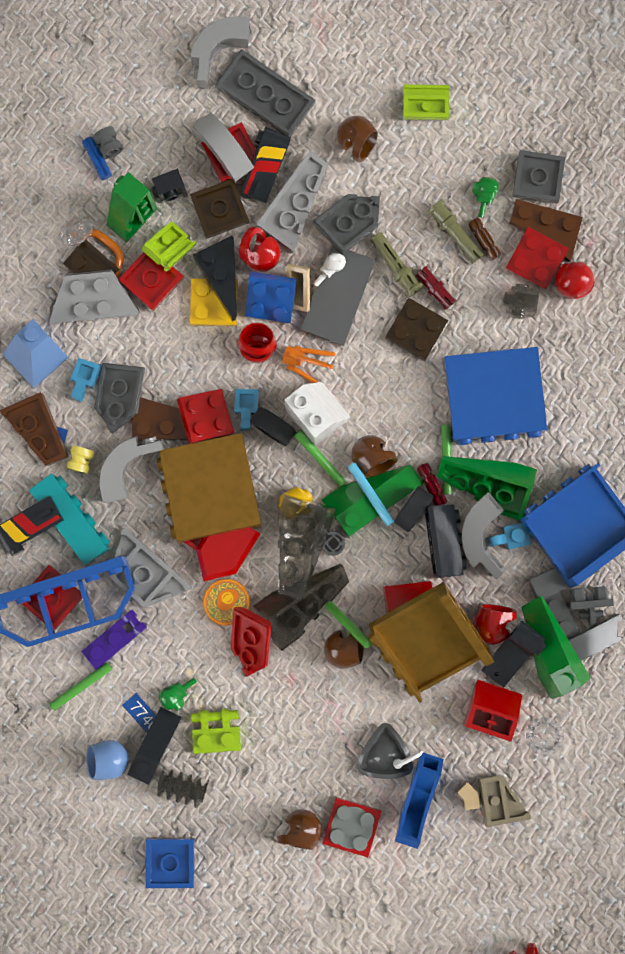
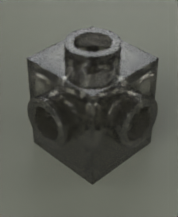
(527, 296)

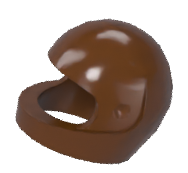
(360, 134)
(369, 452)
(343, 651)
(304, 830)

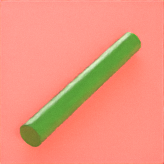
(446, 451)
(319, 457)
(348, 624)
(80, 686)

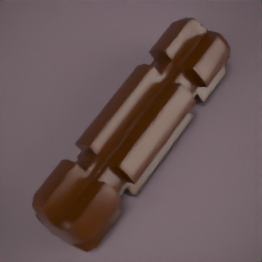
(484, 239)

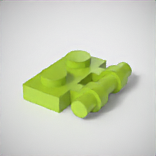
(219, 738)

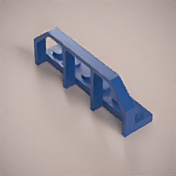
(68, 581)

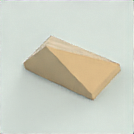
(302, 289)

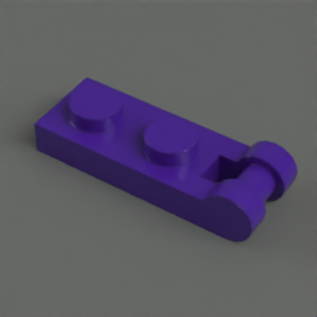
(113, 640)

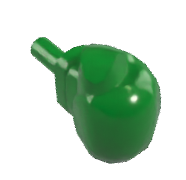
(485, 191)
(172, 695)

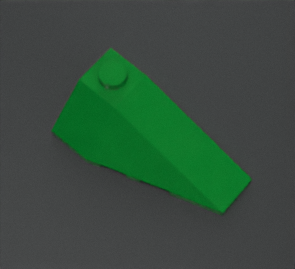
(505, 481)

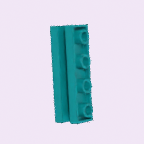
(77, 527)

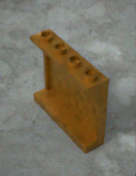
(208, 488)
(428, 640)

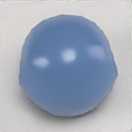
(110, 760)

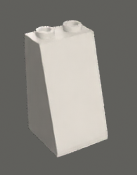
(315, 411)

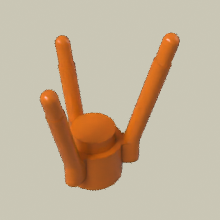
(296, 355)

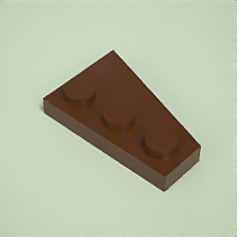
(550, 222)
(158, 421)
(37, 426)

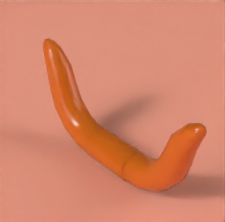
(112, 245)

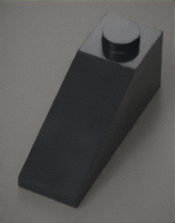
(154, 746)

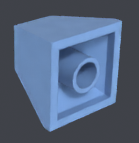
(34, 353)

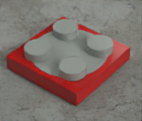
(351, 827)

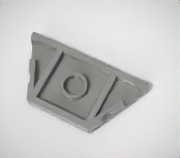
(91, 297)
(151, 575)

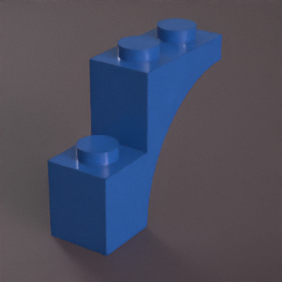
(418, 800)

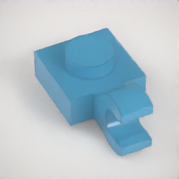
(85, 376)
(246, 404)
(513, 535)

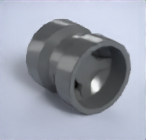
(108, 142)
(332, 546)

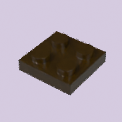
(219, 208)
(416, 329)

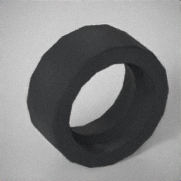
(273, 426)
(413, 509)

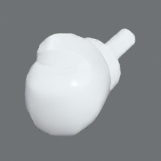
(332, 264)

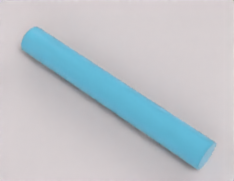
(371, 495)

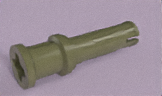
(448, 222)
(402, 273)

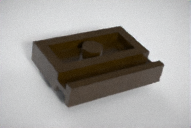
(88, 259)

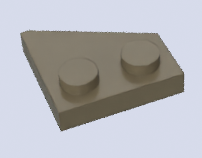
(499, 802)

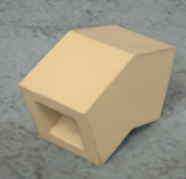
(469, 795)

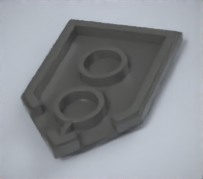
(349, 221)
(118, 394)

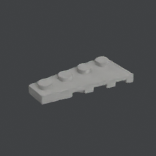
(290, 208)

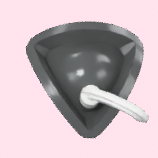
(386, 755)

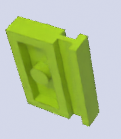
(425, 102)
(168, 246)

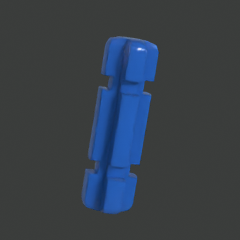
(97, 158)

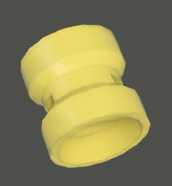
(80, 459)

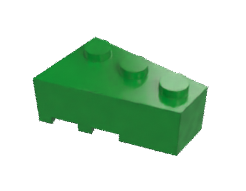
(129, 206)

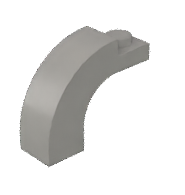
(218, 35)
(223, 146)
(113, 470)
(474, 535)

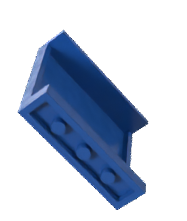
(495, 395)
(579, 525)

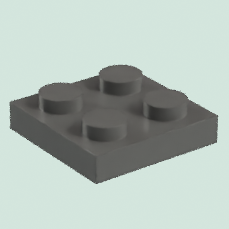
(538, 176)

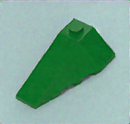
(354, 507)
(558, 663)

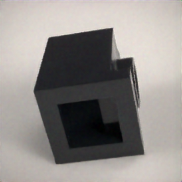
(168, 186)

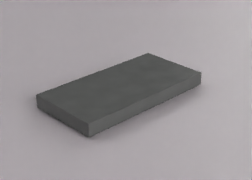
(265, 93)
(338, 299)

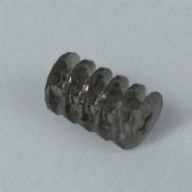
(181, 788)

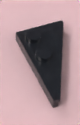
(218, 268)

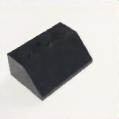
(444, 541)

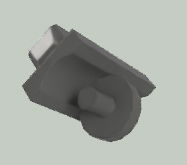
(600, 599)

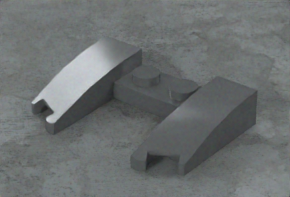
(587, 642)

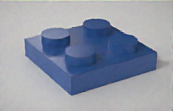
(270, 297)
(170, 862)

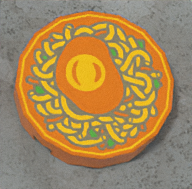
(222, 598)

